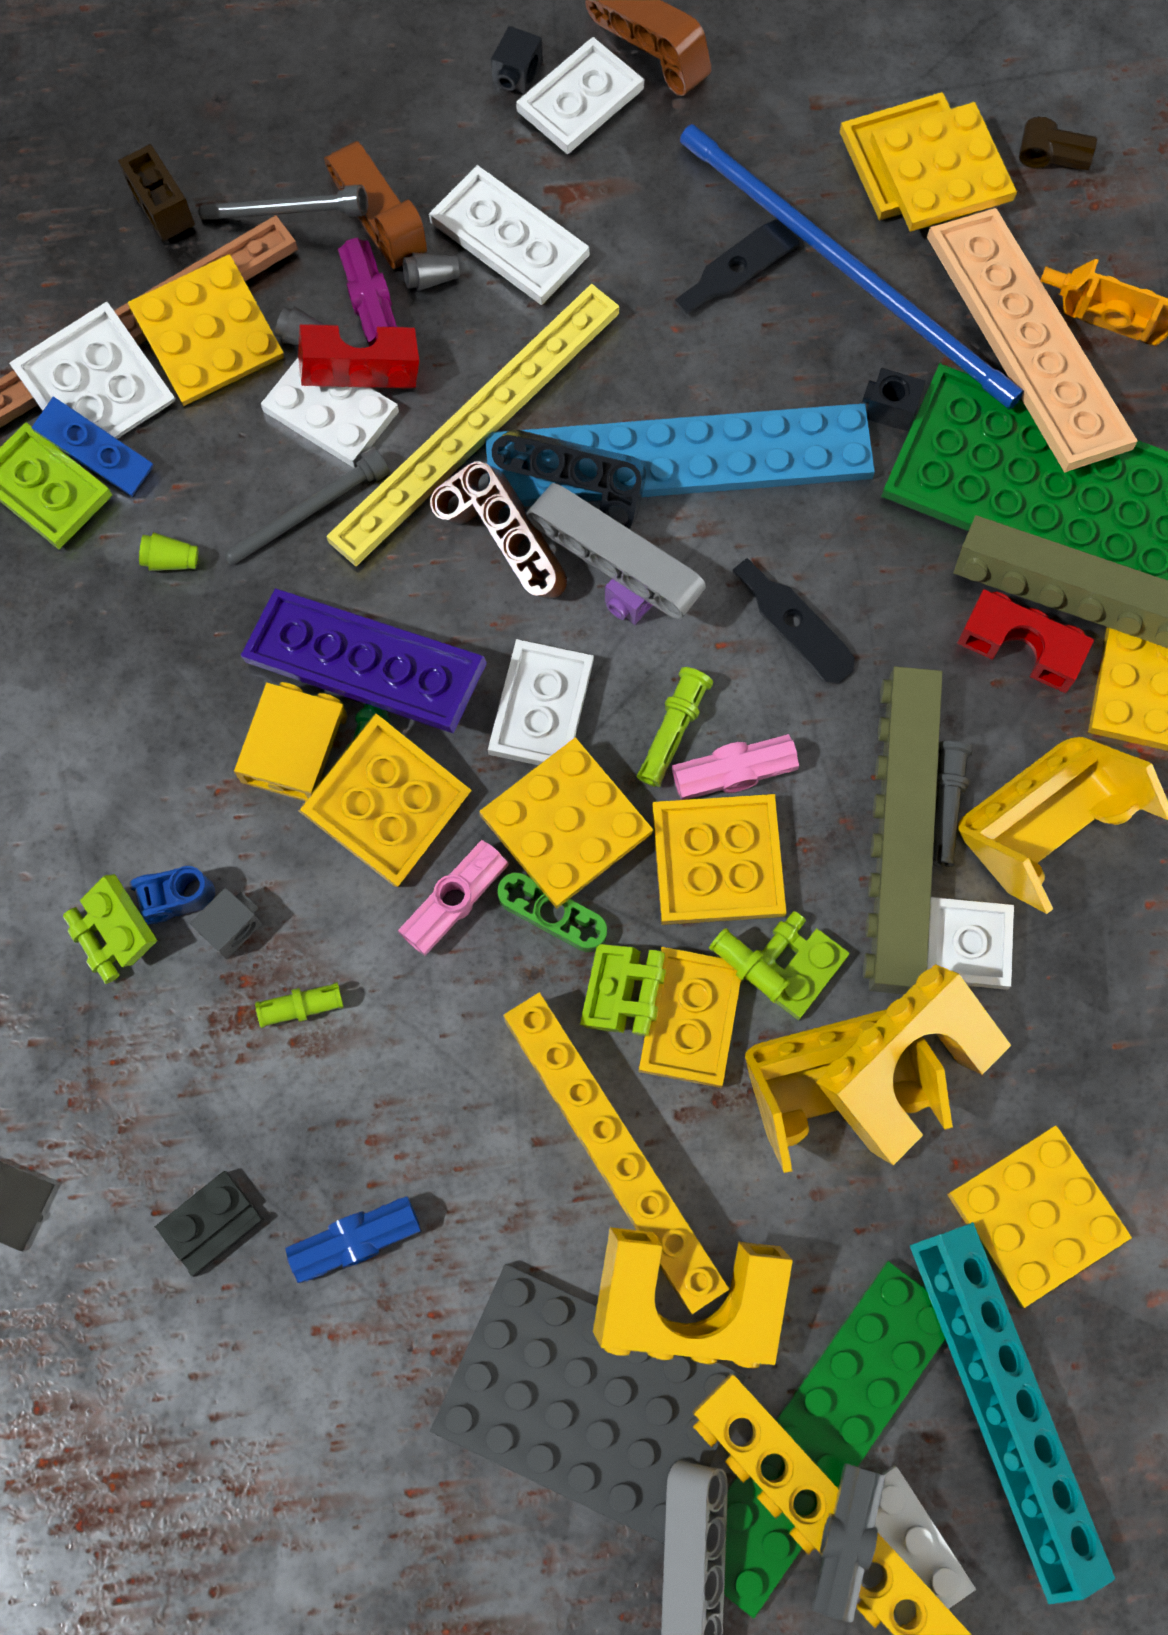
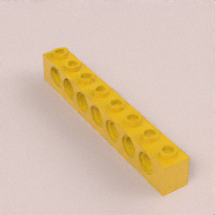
(614, 1152)
(898, 1581)

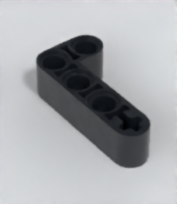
(568, 469)

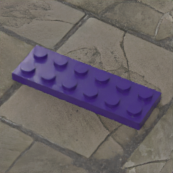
(364, 660)

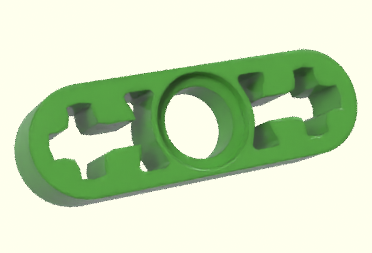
(520, 907)

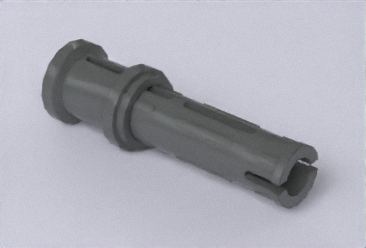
(950, 786)

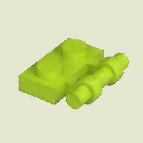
(118, 922)
(809, 969)
(612, 985)

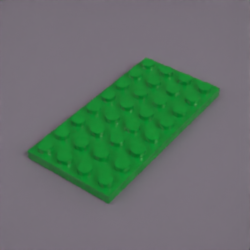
(993, 463)

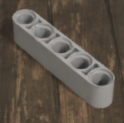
(616, 551)
(694, 1550)

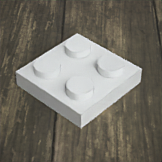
(972, 940)

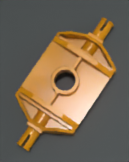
(1099, 297)

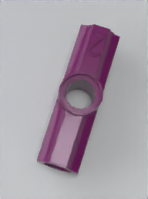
(366, 287)

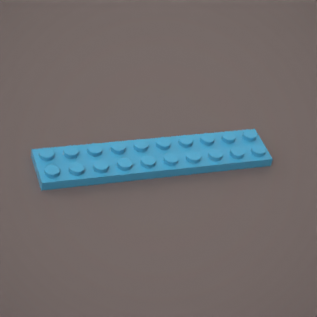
(716, 451)

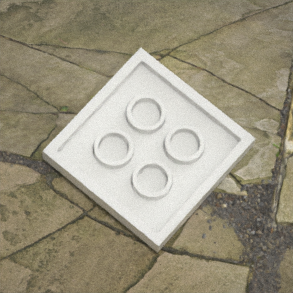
(96, 373)

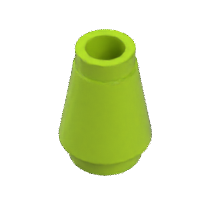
(166, 553)

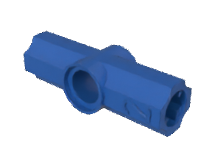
(352, 1240)

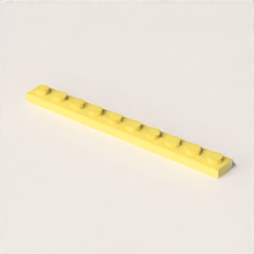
(471, 424)

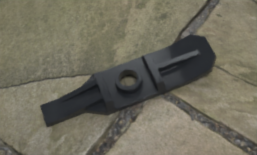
(751, 253)
(811, 637)

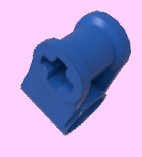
(162, 894)

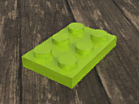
(47, 486)

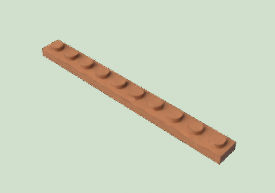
(251, 254)

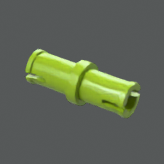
(749, 965)
(299, 1005)

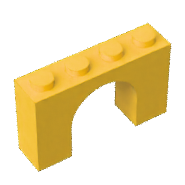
(863, 1077)
(740, 1331)

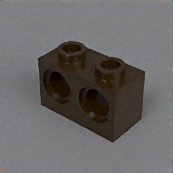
(156, 192)

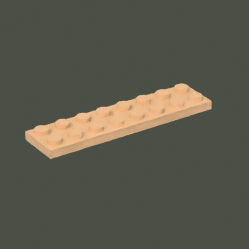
(1031, 340)

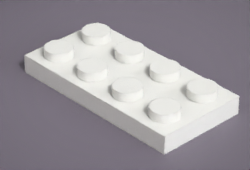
(509, 234)

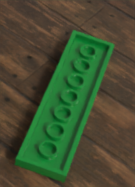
(834, 1421)

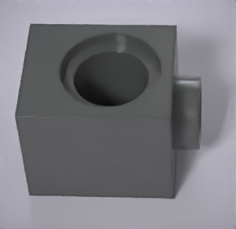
(227, 921)

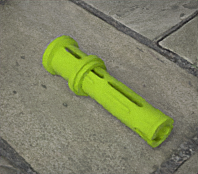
(680, 710)

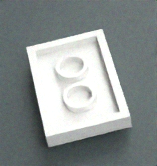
(580, 95)
(334, 418)
(540, 702)
(919, 1543)

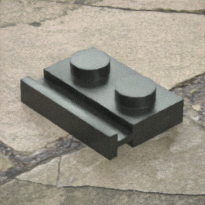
(209, 1223)

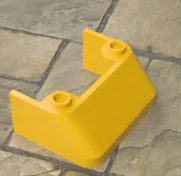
(1051, 804)
(789, 1066)

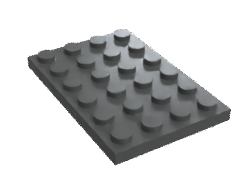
(569, 1413)

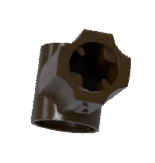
(1047, 144)

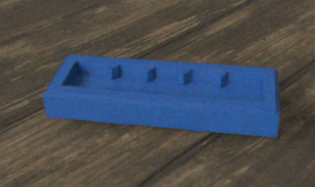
(92, 446)

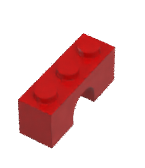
(333, 363)
(1056, 647)

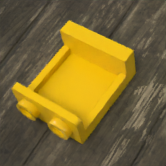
(289, 740)

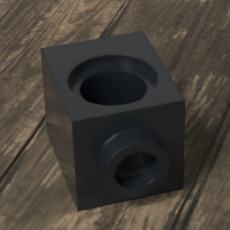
(517, 60)
(893, 413)

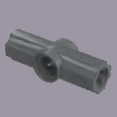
(848, 1543)

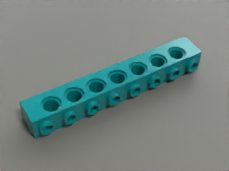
(1013, 1416)

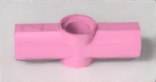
(735, 767)
(436, 918)

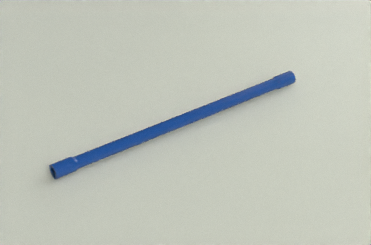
(991, 380)

